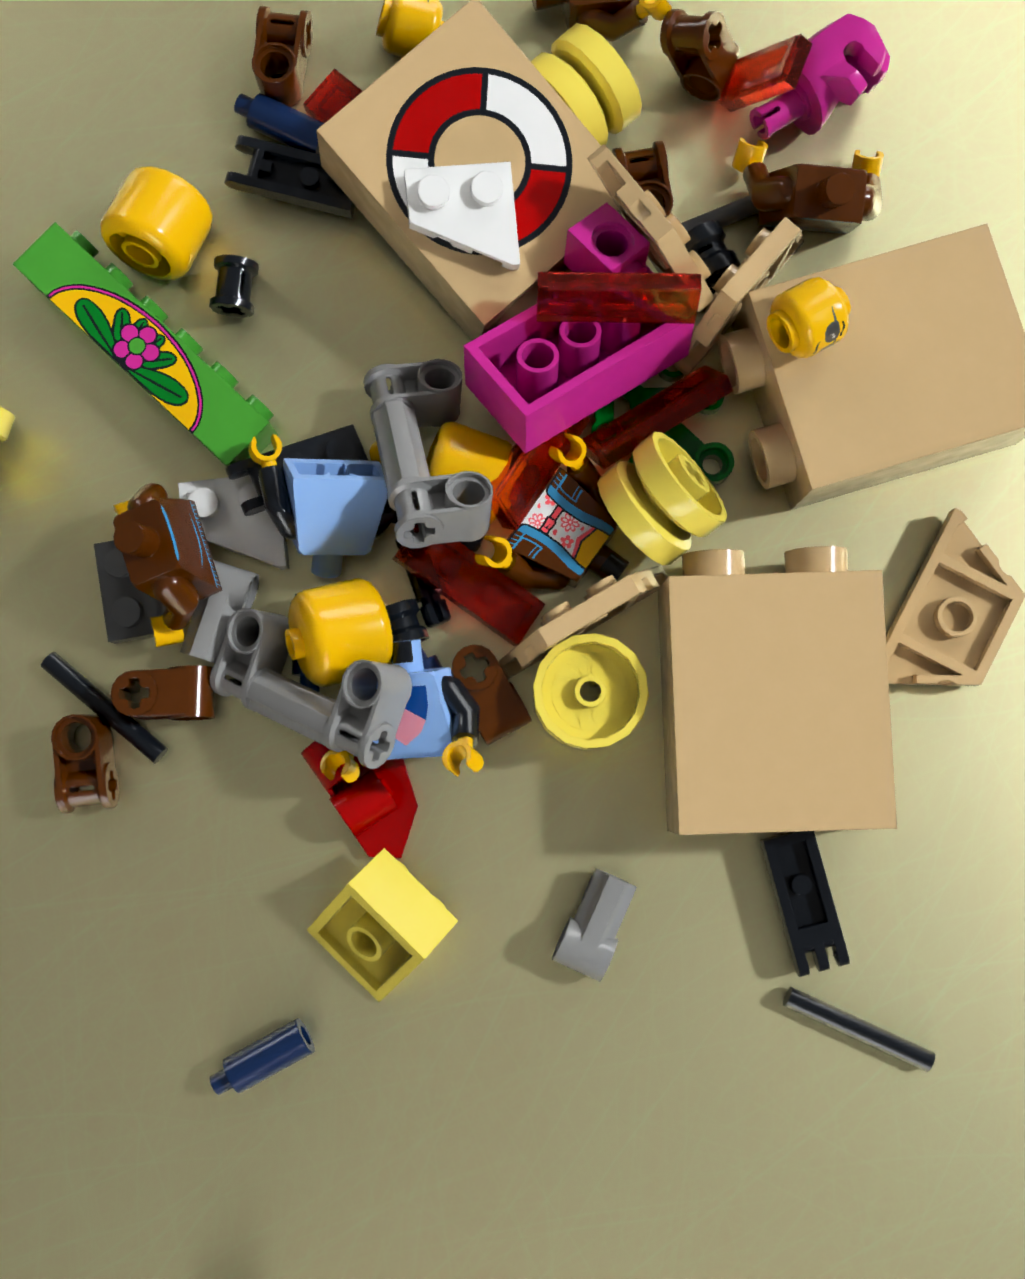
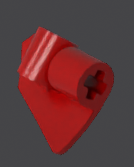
(375, 806)

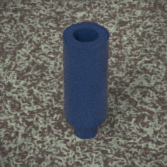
(279, 122)
(263, 1058)

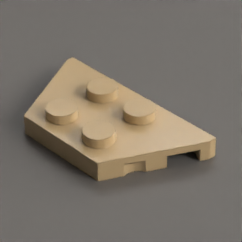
(648, 217)
(765, 258)
(601, 603)
(952, 612)

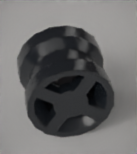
(405, 621)

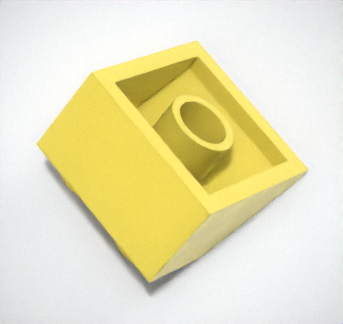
(382, 925)

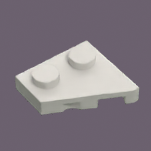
(467, 207)
(227, 526)

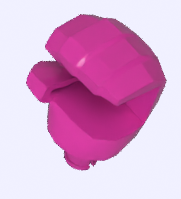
(840, 67)

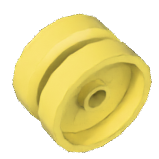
(591, 81)
(661, 499)
(603, 664)

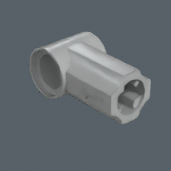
(213, 613)
(591, 935)

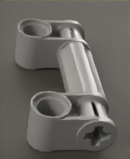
(442, 505)
(256, 655)

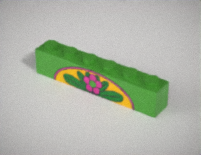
(144, 346)

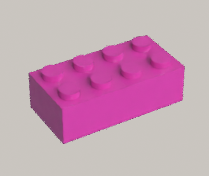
(557, 373)

